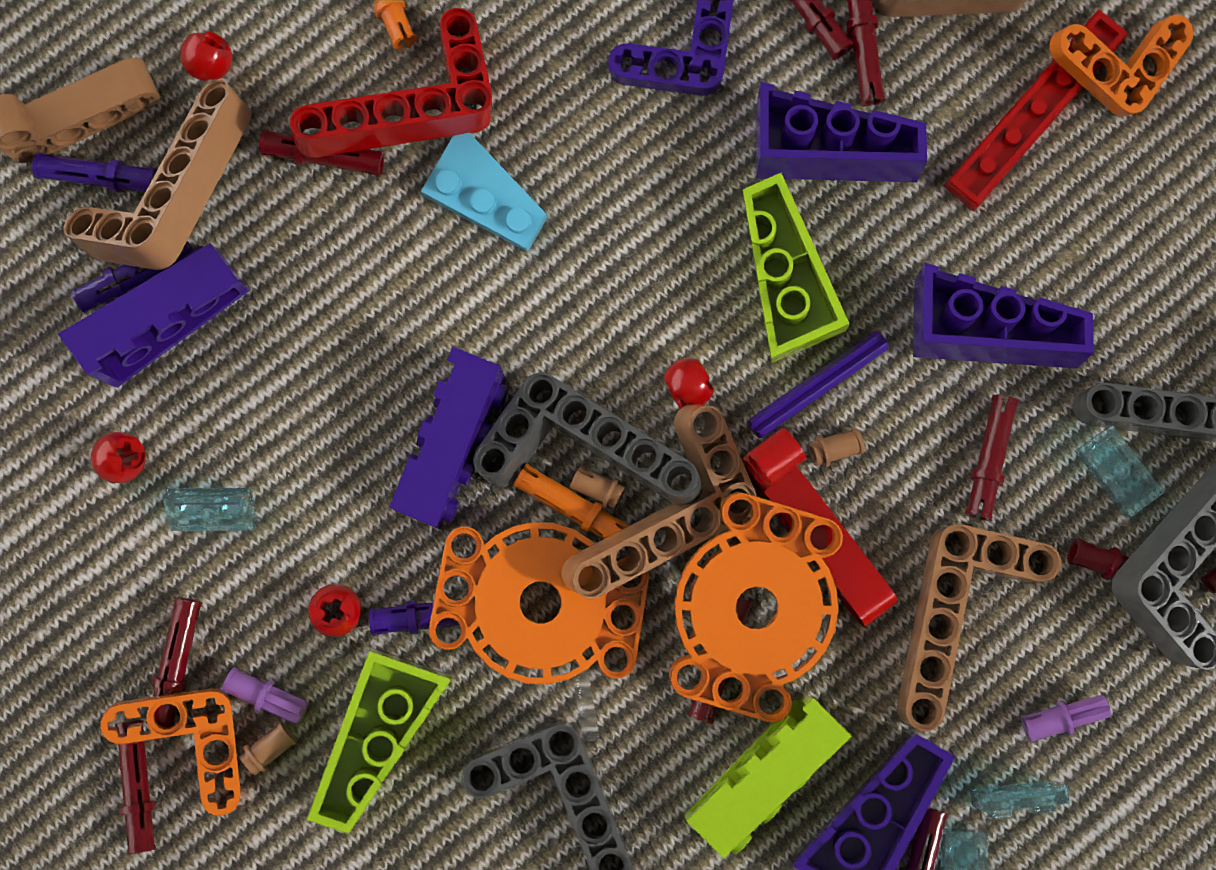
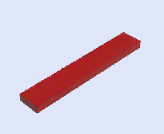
(1025, 121)

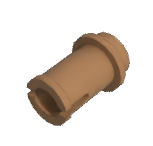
(836, 447)
(598, 487)
(267, 749)

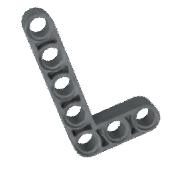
(1158, 407)
(588, 433)
(1163, 567)
(561, 765)

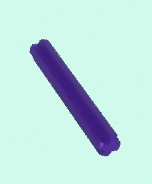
(817, 384)

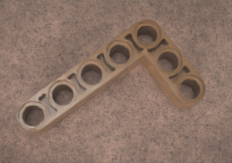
(177, 192)
(674, 518)
(952, 608)

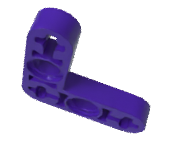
(697, 58)

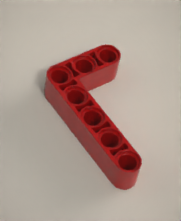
(407, 104)
(778, 479)

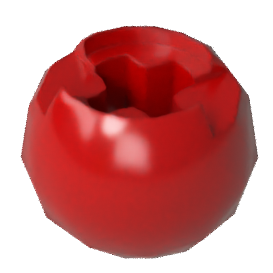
(206, 56)
(688, 382)
(118, 457)
(319, 614)

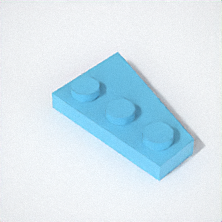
(482, 192)

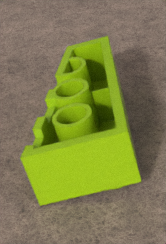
(791, 279)
(379, 723)
(766, 776)

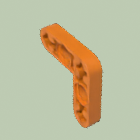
(1122, 75)
(204, 732)

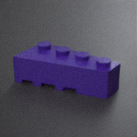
(834, 141)
(153, 316)
(995, 325)
(450, 439)
(882, 814)

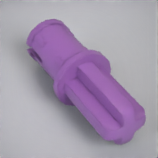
(265, 696)
(1064, 717)

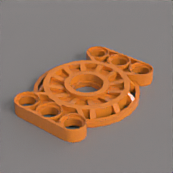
(496, 611)
(749, 652)

